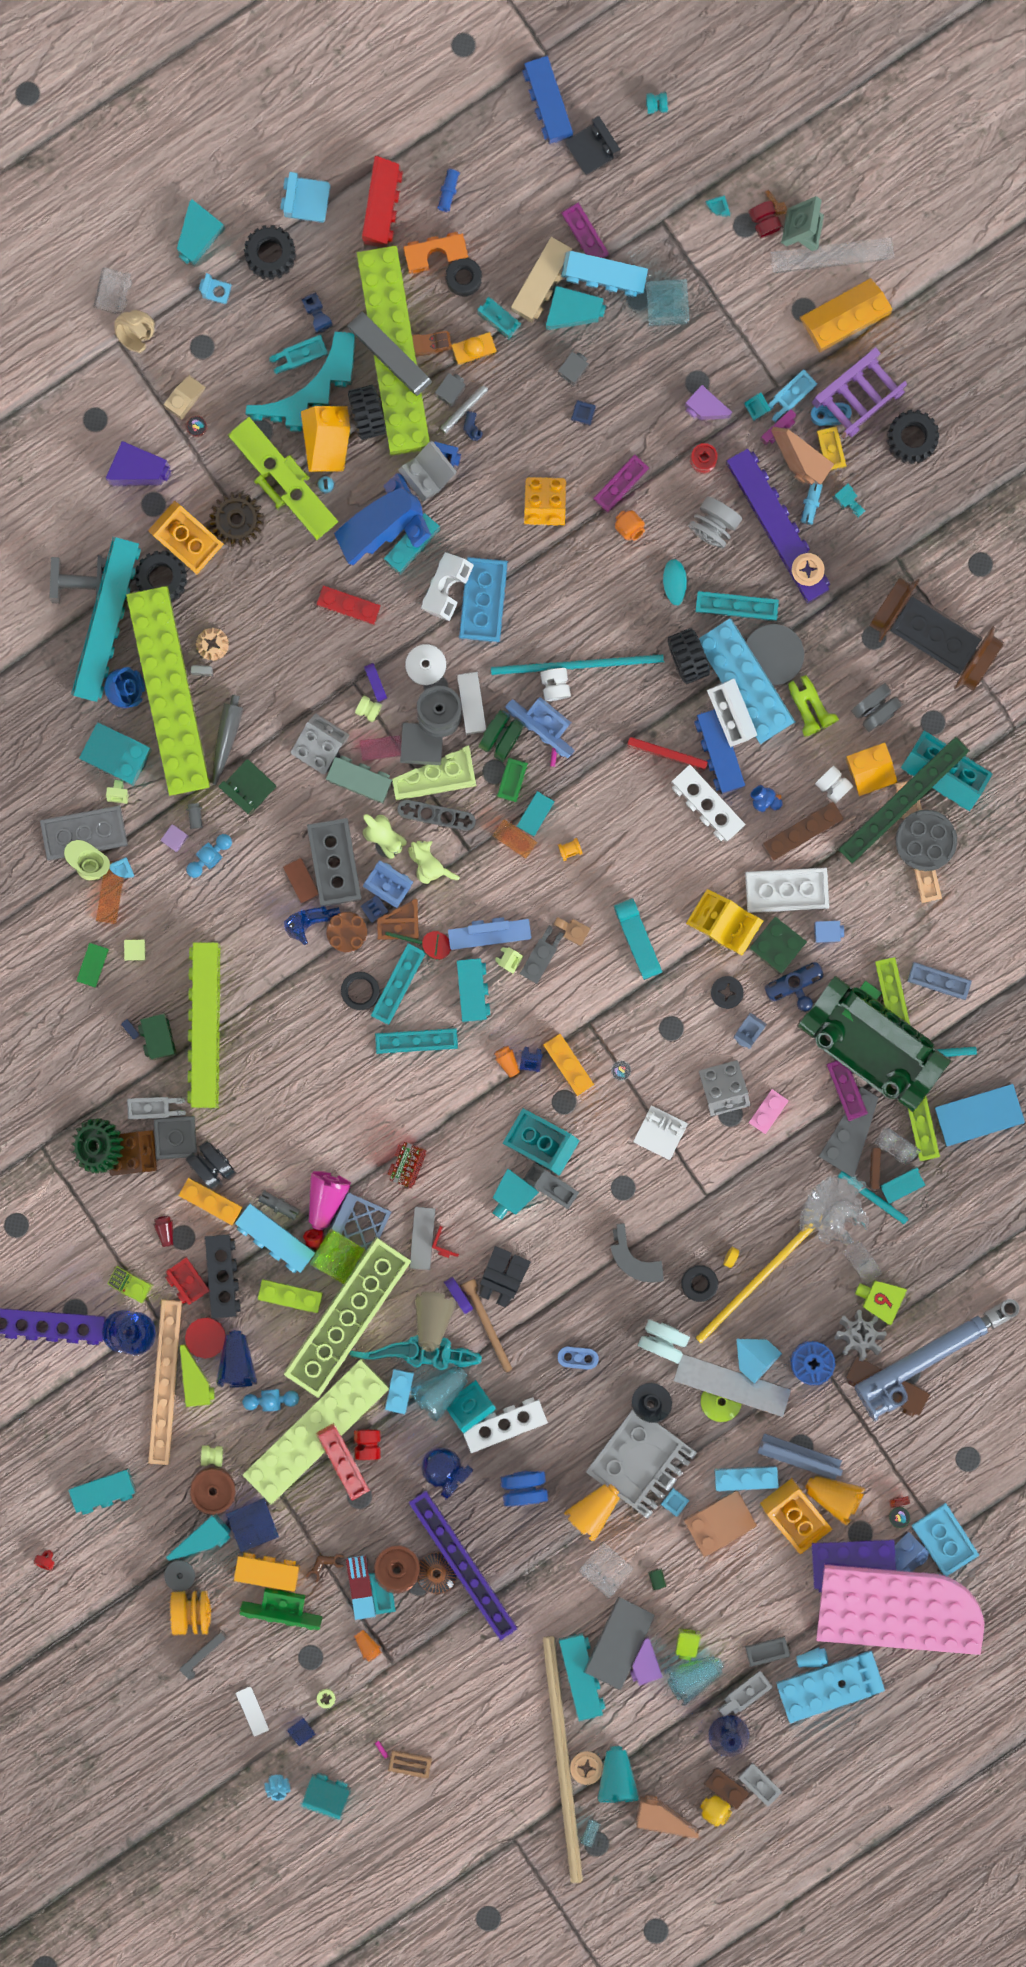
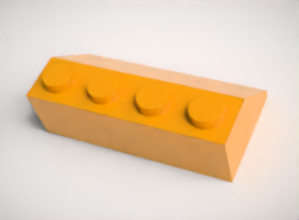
(846, 314)

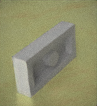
(760, 1784)

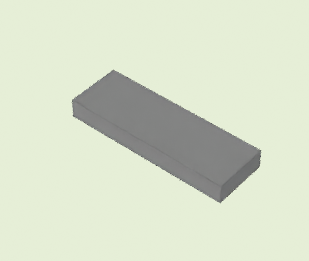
(422, 1238)

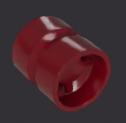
(766, 221)

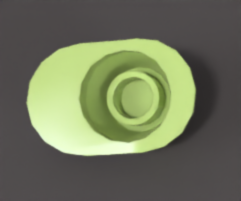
(86, 859)

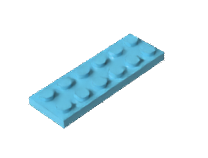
(734, 660)

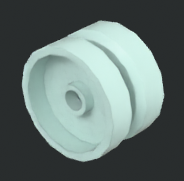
(663, 1341)

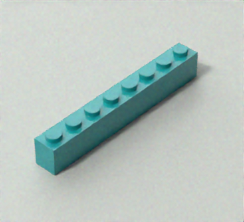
(105, 619)

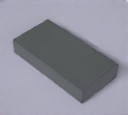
(767, 1651)

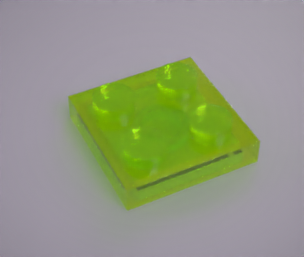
(337, 1256)

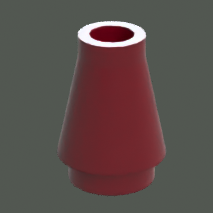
(164, 1230)

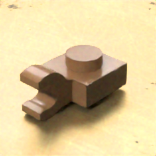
(575, 931)

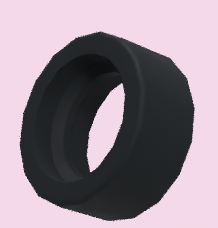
(375, 990)

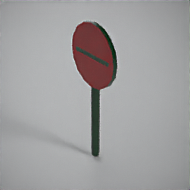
(434, 944)

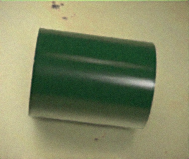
(657, 1579)

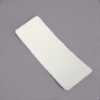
(252, 1711)

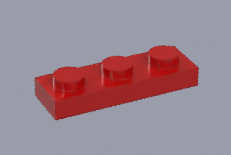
(348, 605)

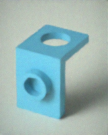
(207, 286)

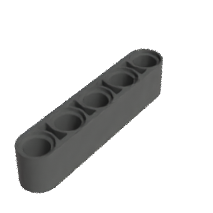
(389, 353)

